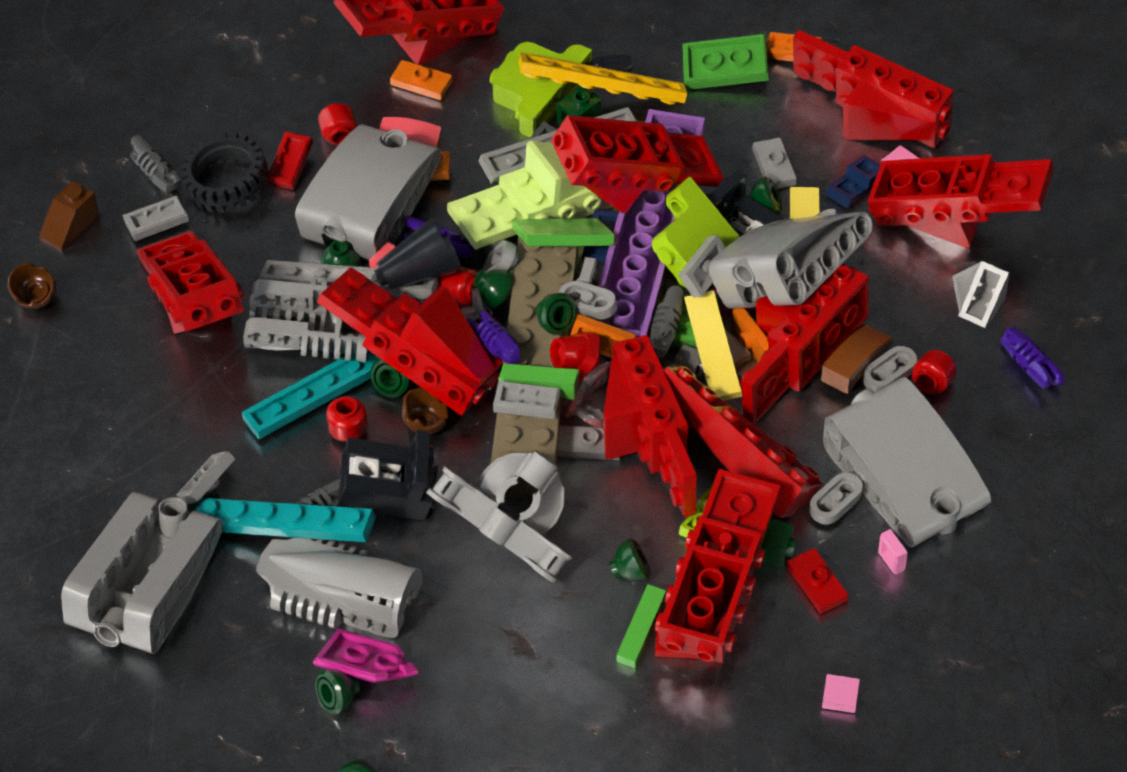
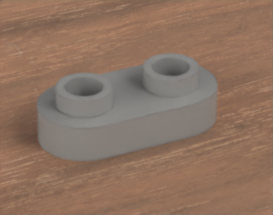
(501, 257)
(591, 299)
(887, 369)
(833, 499)

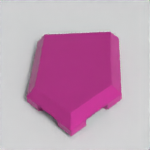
(364, 658)

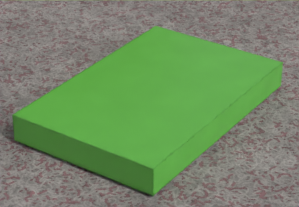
(725, 62)
(563, 232)

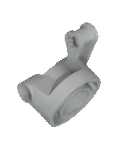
(483, 507)

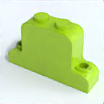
(533, 98)
(693, 222)

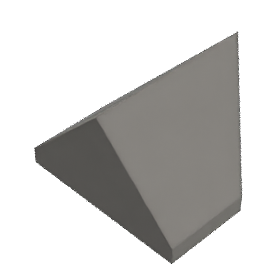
(980, 292)

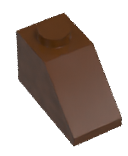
(69, 216)

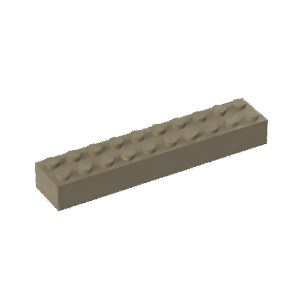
(536, 275)

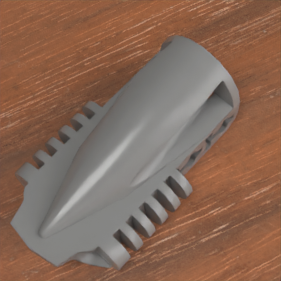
(310, 330)
(323, 582)

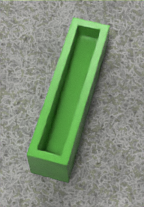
(560, 378)
(641, 626)

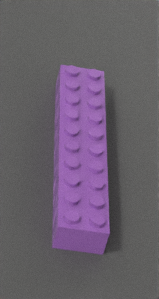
(631, 264)

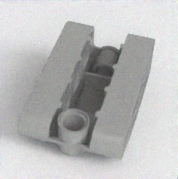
(366, 189)
(787, 258)
(905, 461)
(140, 572)

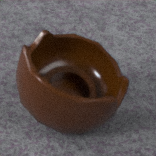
(31, 286)
(423, 411)

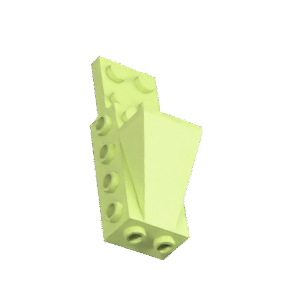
(531, 192)

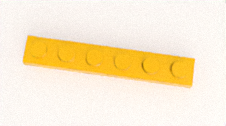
(592, 76)

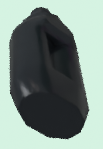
(614, 62)

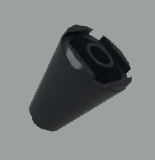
(419, 258)

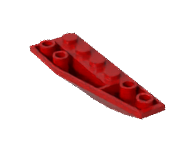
(742, 444)

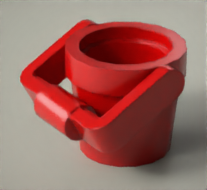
(576, 352)

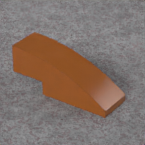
(852, 357)

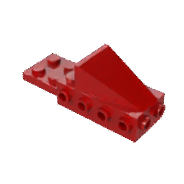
(423, 26)
(876, 94)
(631, 156)
(955, 193)
(191, 282)
(429, 334)
(803, 337)
(647, 419)
(718, 568)

